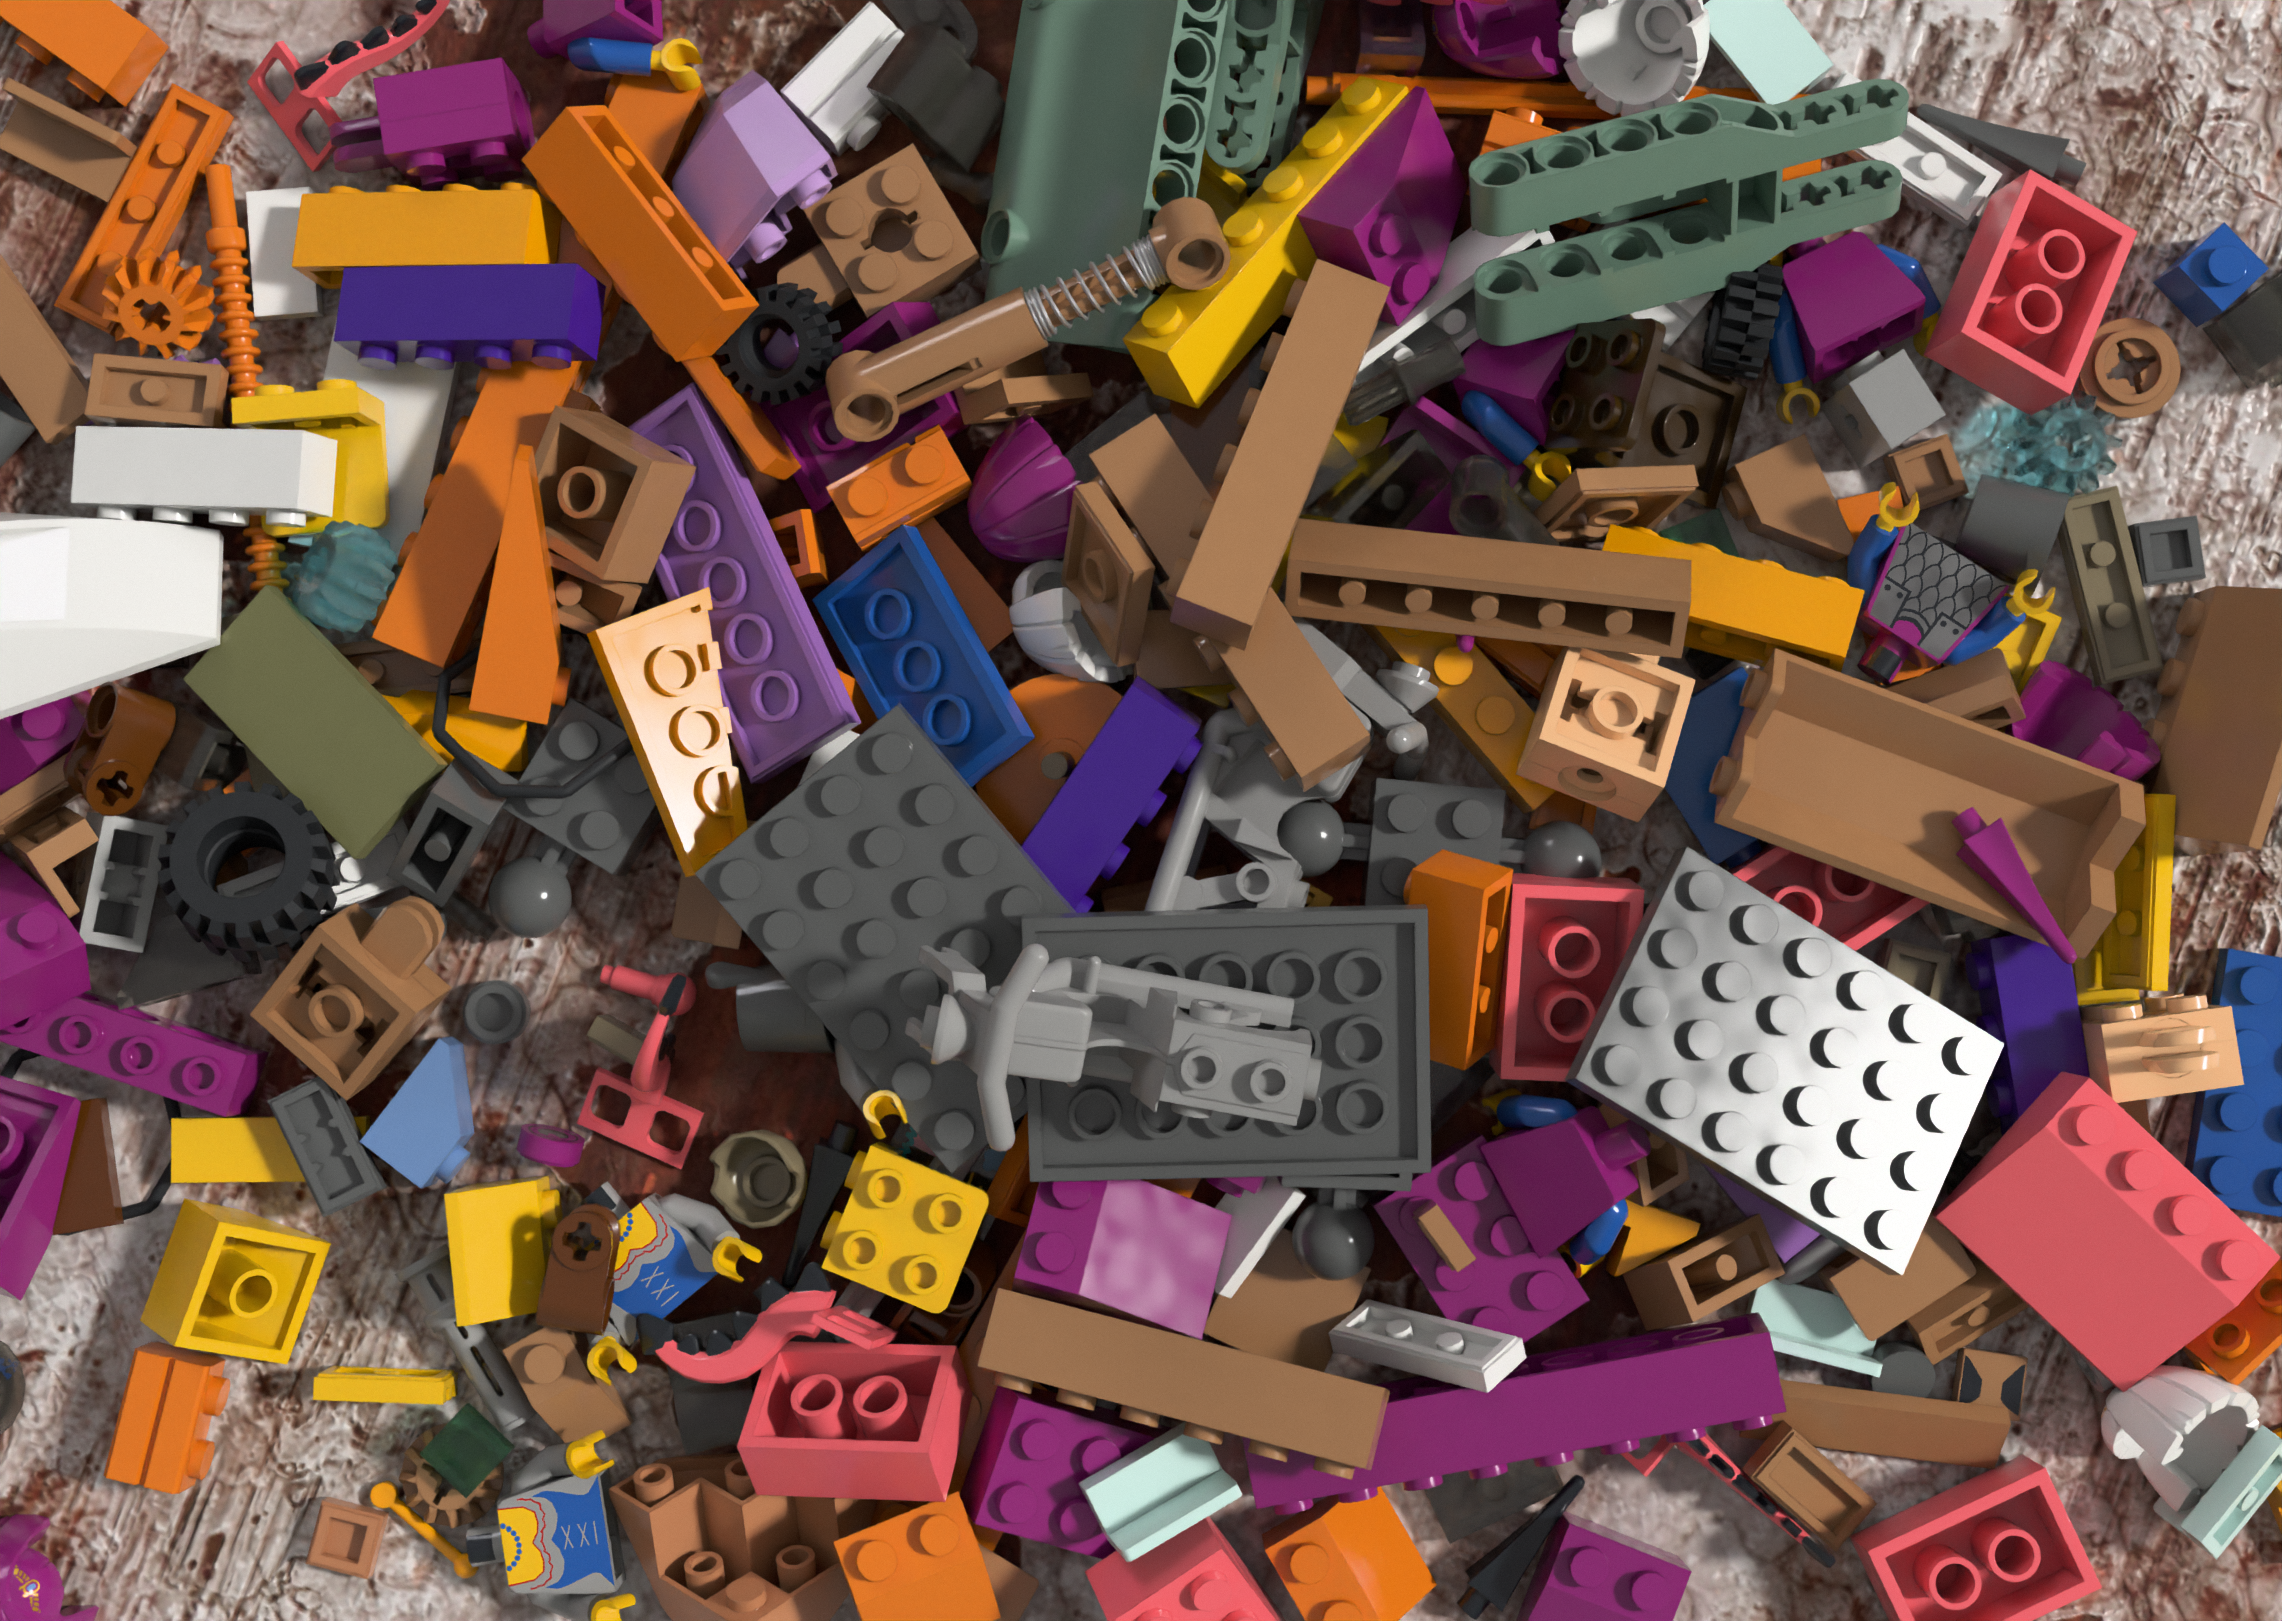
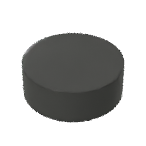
(496, 1012)
(1904, 1370)

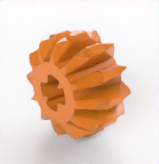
(143, 283)

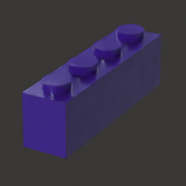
(470, 315)
(1112, 790)
(2034, 1011)

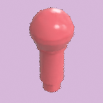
(648, 986)

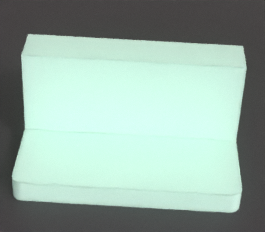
(1767, 47)
(1813, 1326)
(1158, 1492)
(2232, 1497)

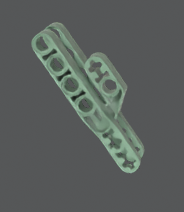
(1275, 39)
(1659, 160)

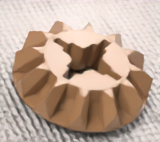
(2153, 384)
(423, 1490)

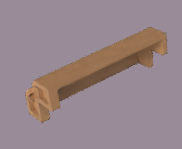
(1881, 777)

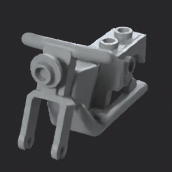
(1244, 797)
(1119, 1027)

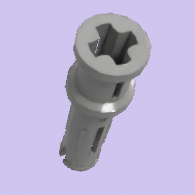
(511, 1406)

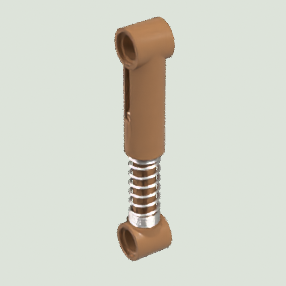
(874, 389)

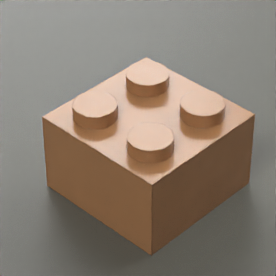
(607, 494)

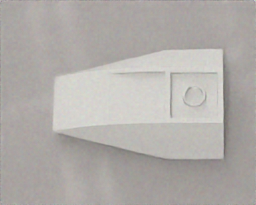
(100, 601)

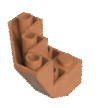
(734, 1553)

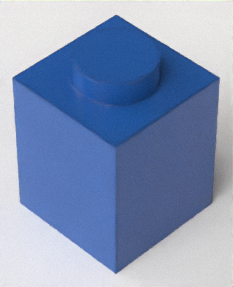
(2210, 275)

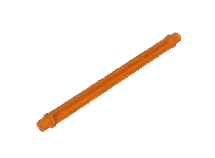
(1485, 95)

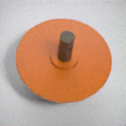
(1064, 720)

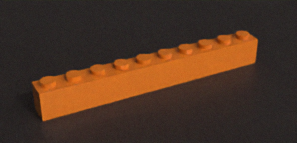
(455, 552)

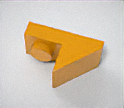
(1646, 1235)

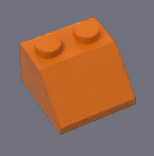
(1349, 1561)
(919, 1567)

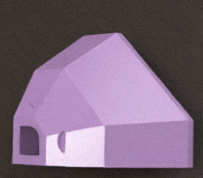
(749, 170)

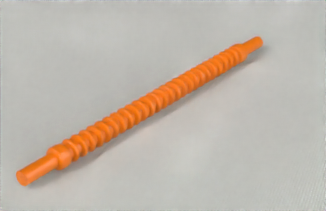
(227, 244)

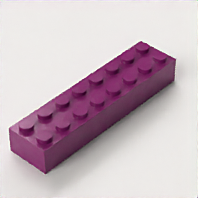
(1549, 1408)

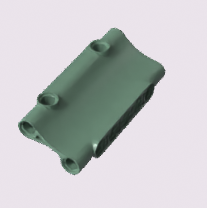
(1091, 140)

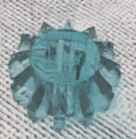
(2076, 426)
(344, 576)

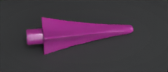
(1996, 860)

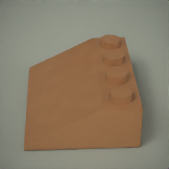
(2221, 720)

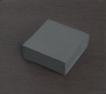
(2168, 551)

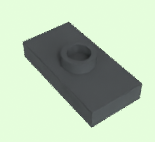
(326, 1145)

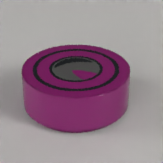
(549, 1145)

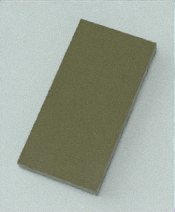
(315, 722)

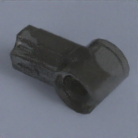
(1497, 517)

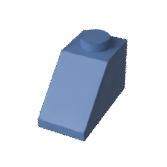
(427, 1119)

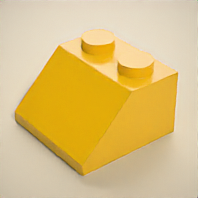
(500, 1246)
(234, 1283)

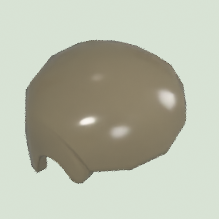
(759, 1178)

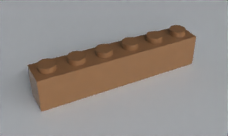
(1278, 455)
(1489, 588)
(1278, 673)
(1185, 1380)

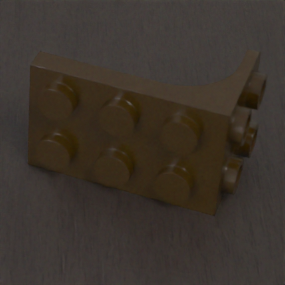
(1642, 407)

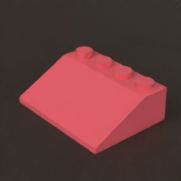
(2104, 1232)

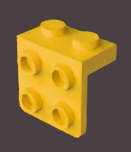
(340, 413)
(904, 1228)

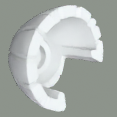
(1634, 51)
(1053, 629)
(2180, 1429)

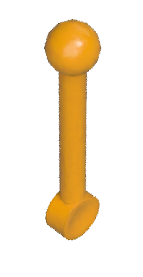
(386, 1495)

